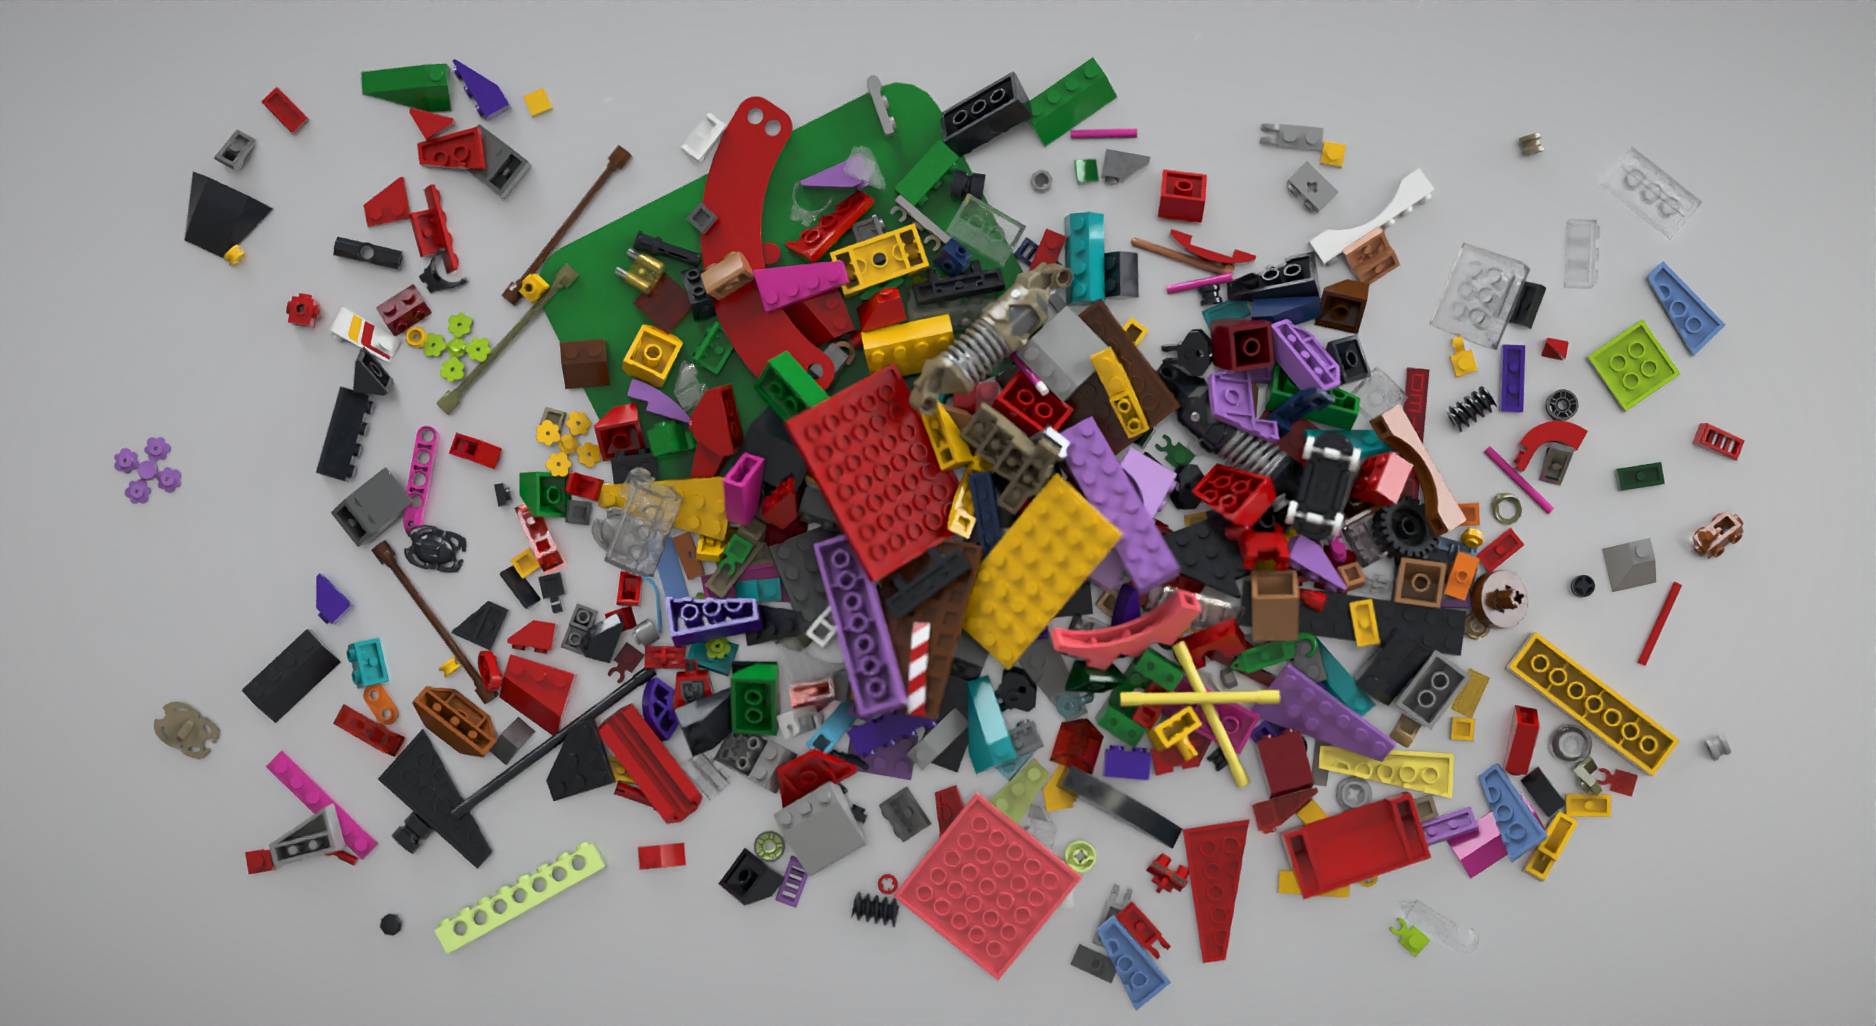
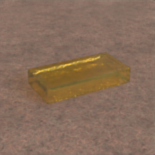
(1470, 695)

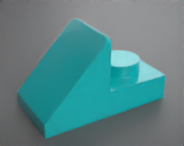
(761, 590)

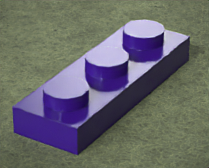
(1512, 378)

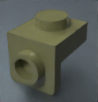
(1583, 773)

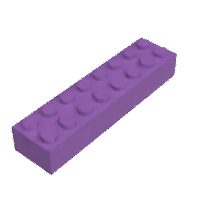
(1112, 495)
(861, 630)

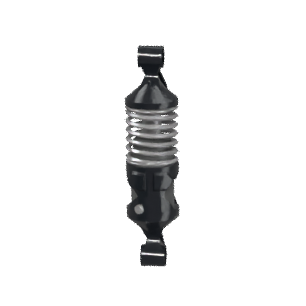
(1225, 439)

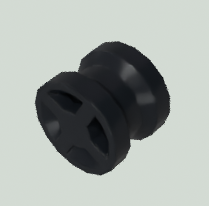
(1210, 295)
(1587, 586)
(1218, 759)

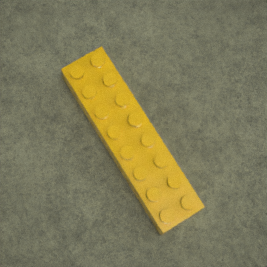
(1592, 704)

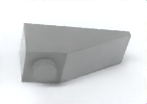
(938, 739)

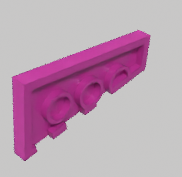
(792, 284)

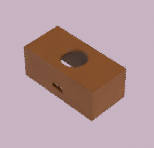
(684, 546)

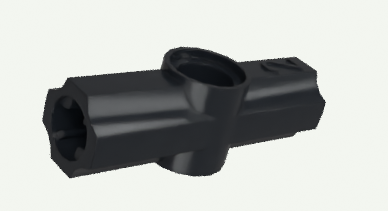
(354, 250)

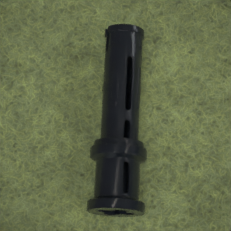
(657, 246)

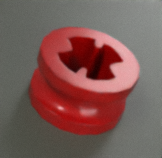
(881, 885)

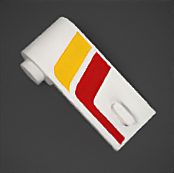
(364, 334)

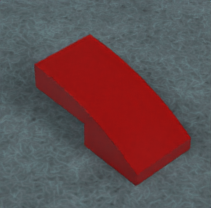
(1149, 713)

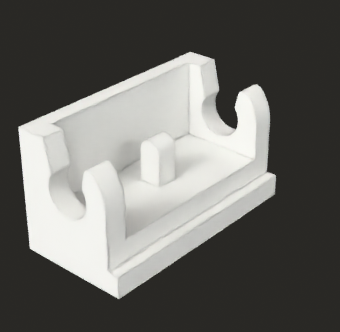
(704, 137)
(799, 721)

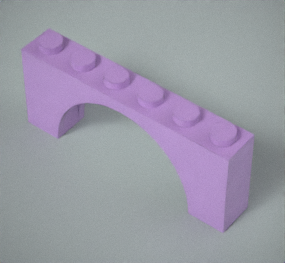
(1151, 484)

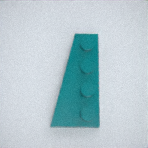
(1364, 440)

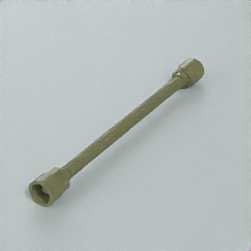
(450, 400)

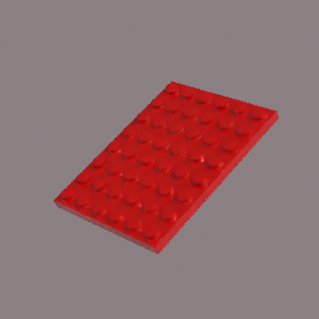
(877, 471)

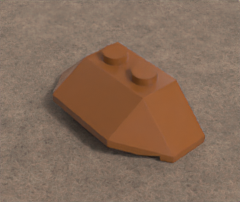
(455, 720)

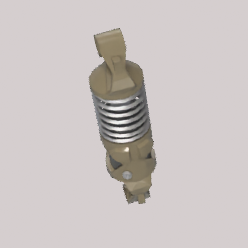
(995, 334)

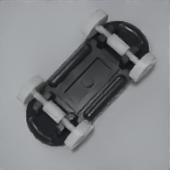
(1323, 485)

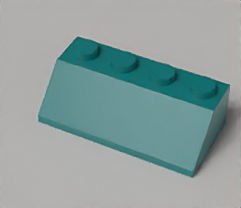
(1085, 257)

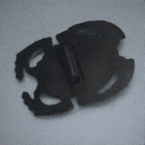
(434, 549)

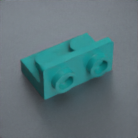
(367, 663)

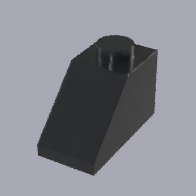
(602, 639)

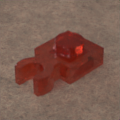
(1620, 781)

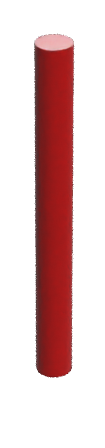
(1659, 624)

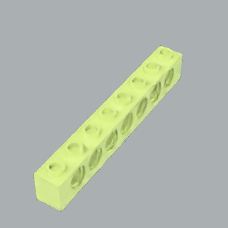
(451, 940)

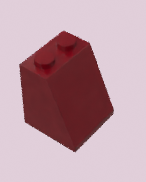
(1241, 344)
(1284, 763)

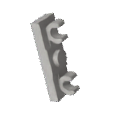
(921, 222)

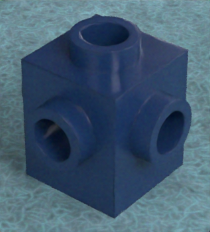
(953, 259)

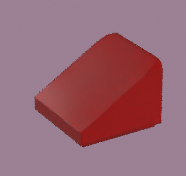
(627, 616)

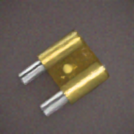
(643, 273)

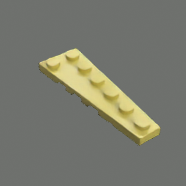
(1407, 769)

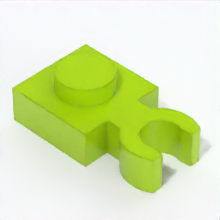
(1411, 939)

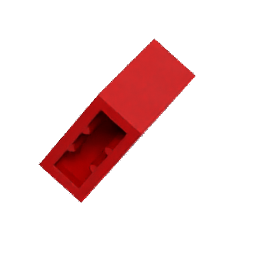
(1521, 740)

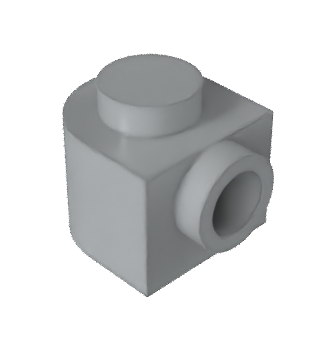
(645, 633)

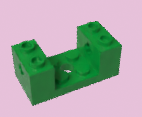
(1148, 667)

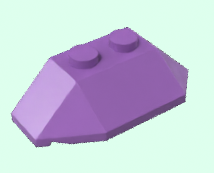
(1303, 357)

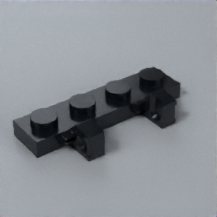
(958, 287)
(914, 593)

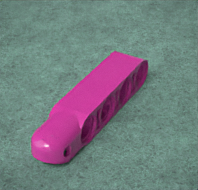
(417, 514)

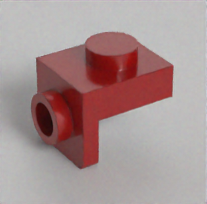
(584, 486)

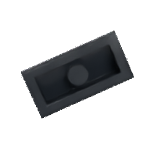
(520, 587)

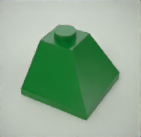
(544, 493)

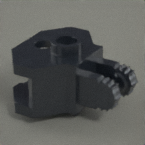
(1189, 352)
(1188, 477)
(1017, 690)

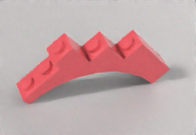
(1131, 638)

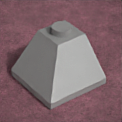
(1630, 564)

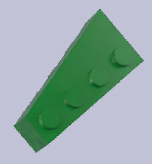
(1338, 414)

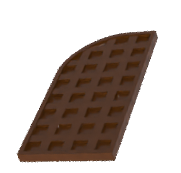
(946, 617)

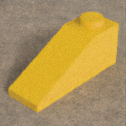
(944, 435)

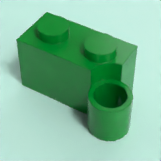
(670, 439)

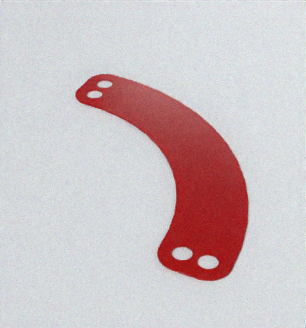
(736, 196)

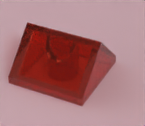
(1077, 745)

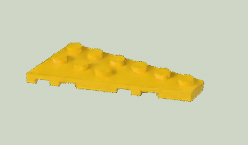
(700, 511)

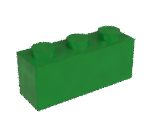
(927, 174)

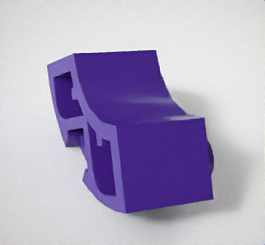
(658, 708)

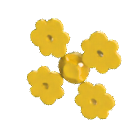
(568, 444)

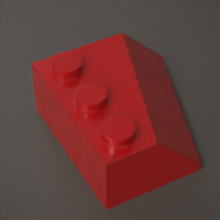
(537, 691)

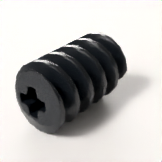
(1470, 408)
(875, 909)

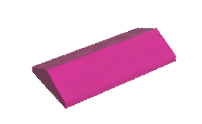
(1235, 718)
(1484, 846)

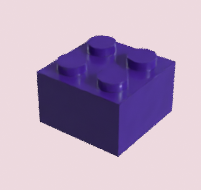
(1126, 764)

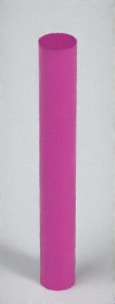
(1103, 133)
(1195, 284)

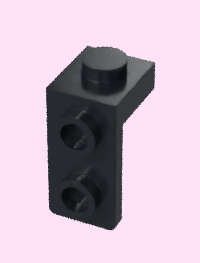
(700, 301)

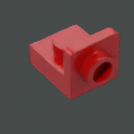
(259, 861)

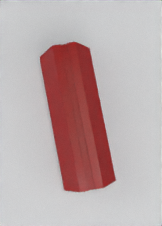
(650, 764)

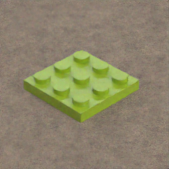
(1633, 365)

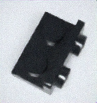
(624, 462)

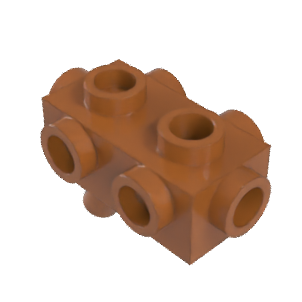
(1712, 539)

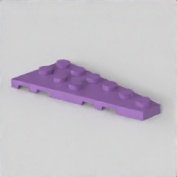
(1321, 716)

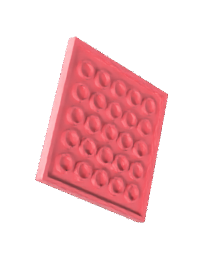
(987, 886)

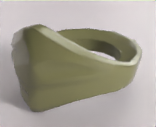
(1509, 497)

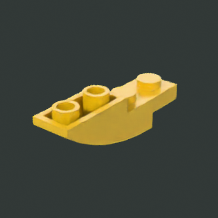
(1120, 392)

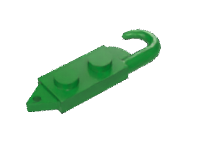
(1272, 653)

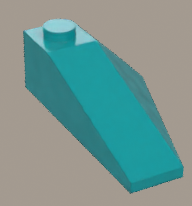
(1342, 685)
(987, 731)

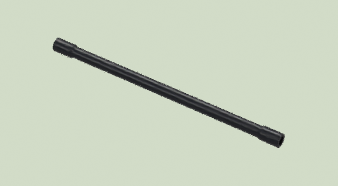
(469, 803)

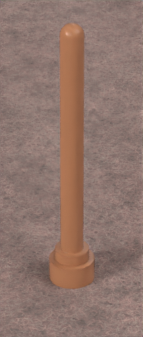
(1175, 255)

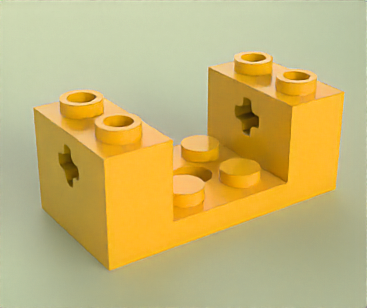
(902, 253)

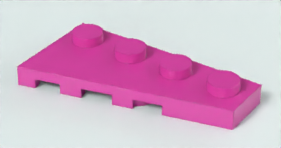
(756, 572)

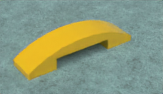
(962, 510)

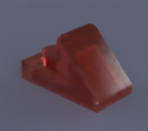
(815, 692)

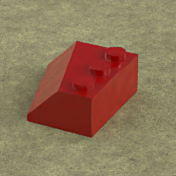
(821, 318)
(1236, 493)

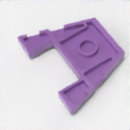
(1233, 401)

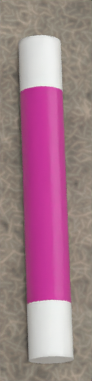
(1036, 381)

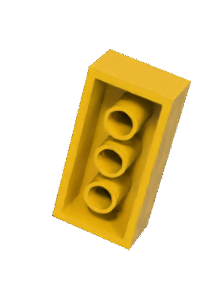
(907, 344)

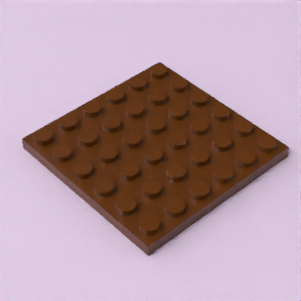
(1092, 398)

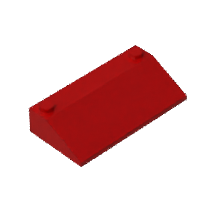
(1355, 845)

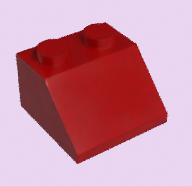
(1182, 195)

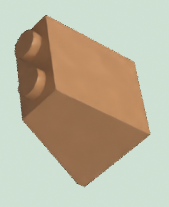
(1274, 605)

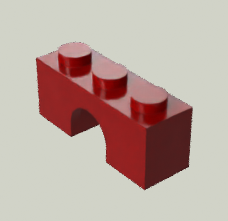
(1224, 637)

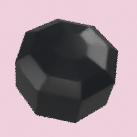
(391, 924)

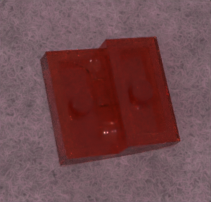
(665, 304)

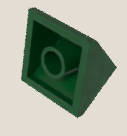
(1093, 680)

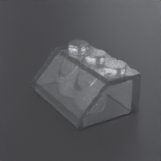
(985, 230)

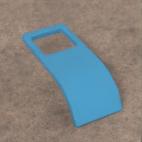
(658, 603)

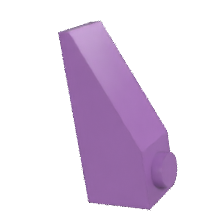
(833, 179)

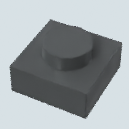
(702, 218)
(578, 512)

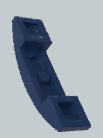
(1298, 406)

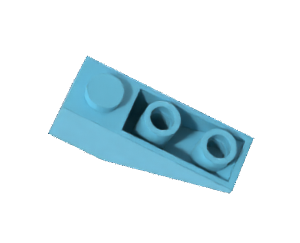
(832, 729)

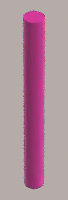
(1518, 479)

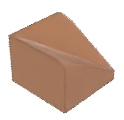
(1351, 576)

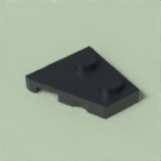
(483, 625)

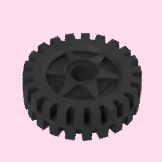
(1403, 530)

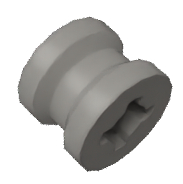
(1717, 747)

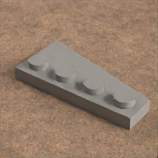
(1049, 672)

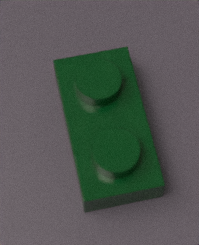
(1640, 476)

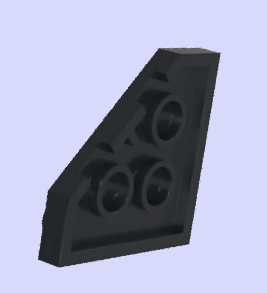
(580, 762)

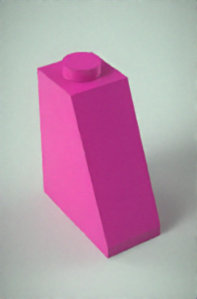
(743, 489)

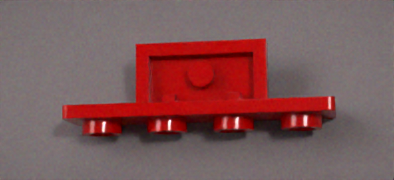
(431, 230)

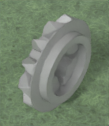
(1355, 783)

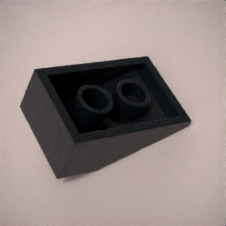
(706, 721)

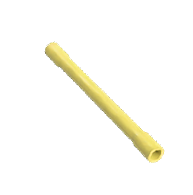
(1259, 697)
(1236, 768)

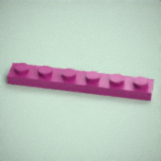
(316, 799)

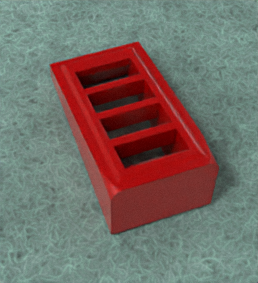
(1704, 440)

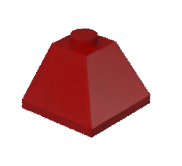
(881, 310)
(620, 431)

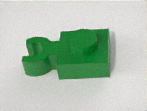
(1177, 454)
(737, 550)

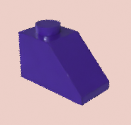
(330, 601)

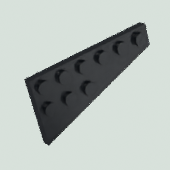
(429, 791)

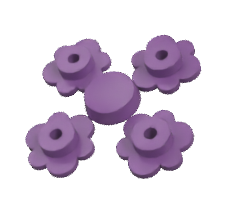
(147, 470)

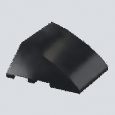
(220, 215)
(771, 441)

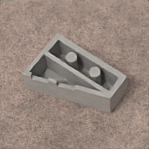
(311, 838)

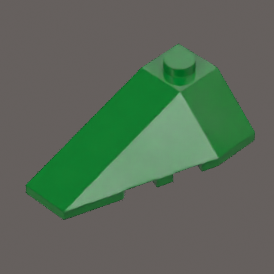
(417, 86)

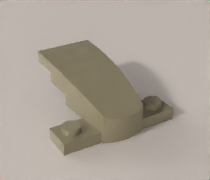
(1011, 454)

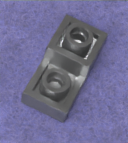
(579, 623)

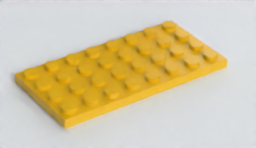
(1036, 570)

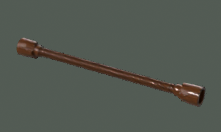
(617, 159)
(385, 555)

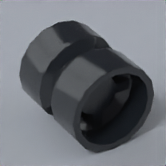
(966, 184)
(412, 833)

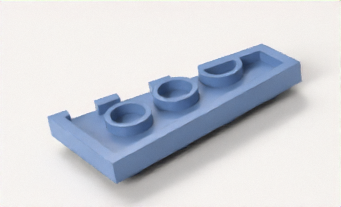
(1688, 313)
(1514, 818)
(1134, 966)

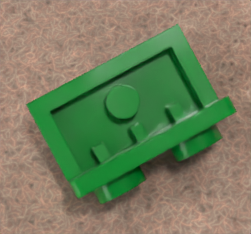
(714, 350)

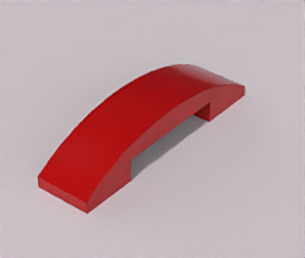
(1183, 241)

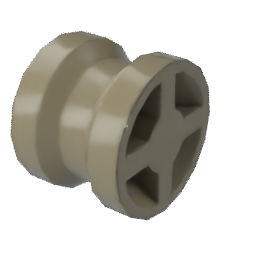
(1531, 144)

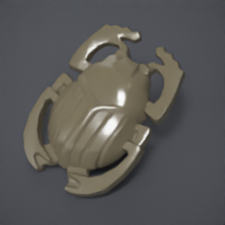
(185, 729)

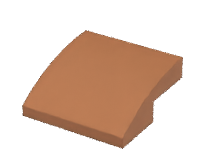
(1371, 256)

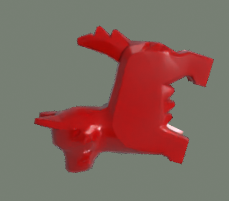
(1260, 546)

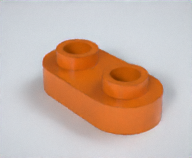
(380, 704)

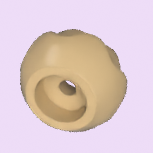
(1472, 632)

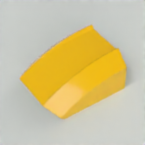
(652, 355)

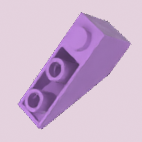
(1311, 560)

